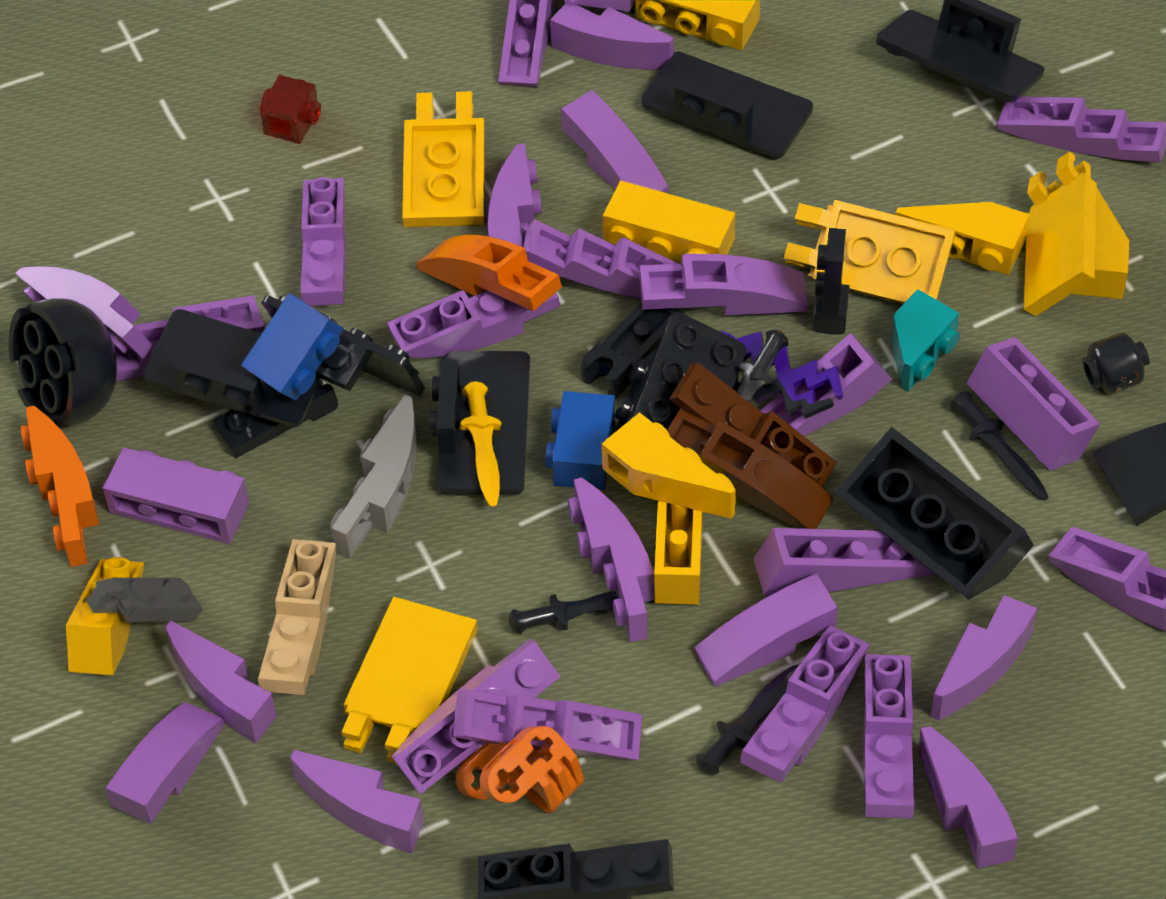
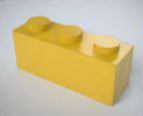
(667, 223)
(678, 555)

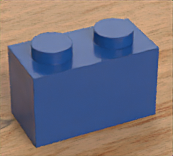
(293, 347)
(581, 429)

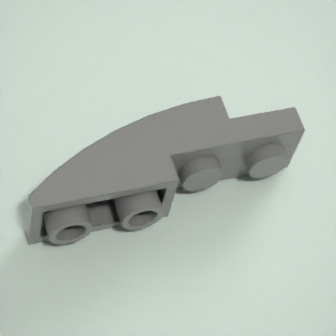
(388, 473)

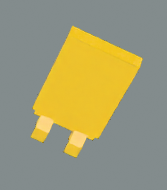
(444, 166)
(1060, 235)
(882, 251)
(406, 672)

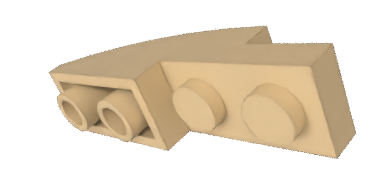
(299, 617)

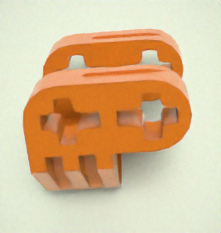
(540, 775)

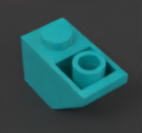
(920, 335)

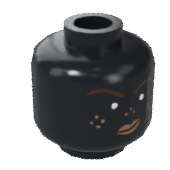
(1115, 363)

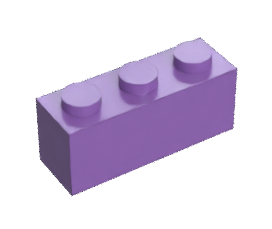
(1033, 403)
(176, 495)

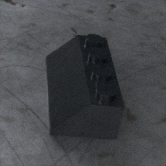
(934, 516)

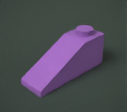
(859, 377)

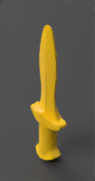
(481, 429)

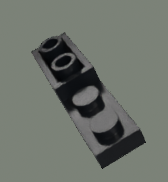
(586, 874)

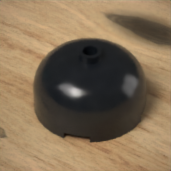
(63, 359)

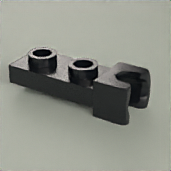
(830, 293)
(631, 340)
(246, 432)

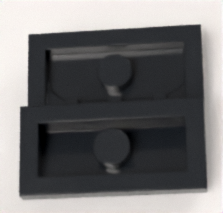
(1137, 471)

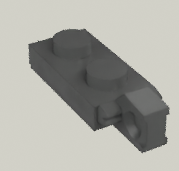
(145, 599)

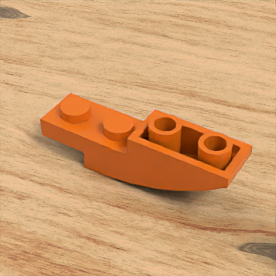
(493, 265)
(60, 480)

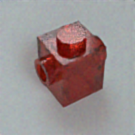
(289, 109)

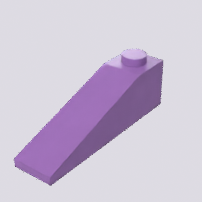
(525, 41)
(838, 557)

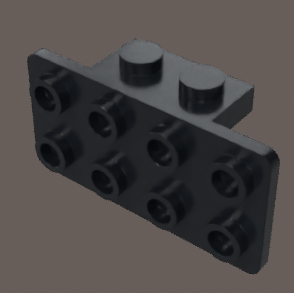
(967, 44)
(727, 104)
(358, 354)
(205, 362)
(658, 374)
(506, 400)

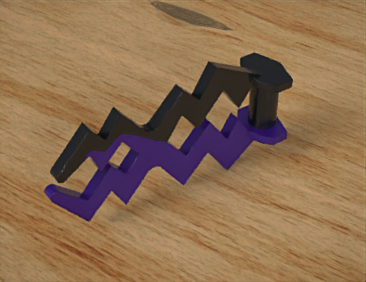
(789, 378)

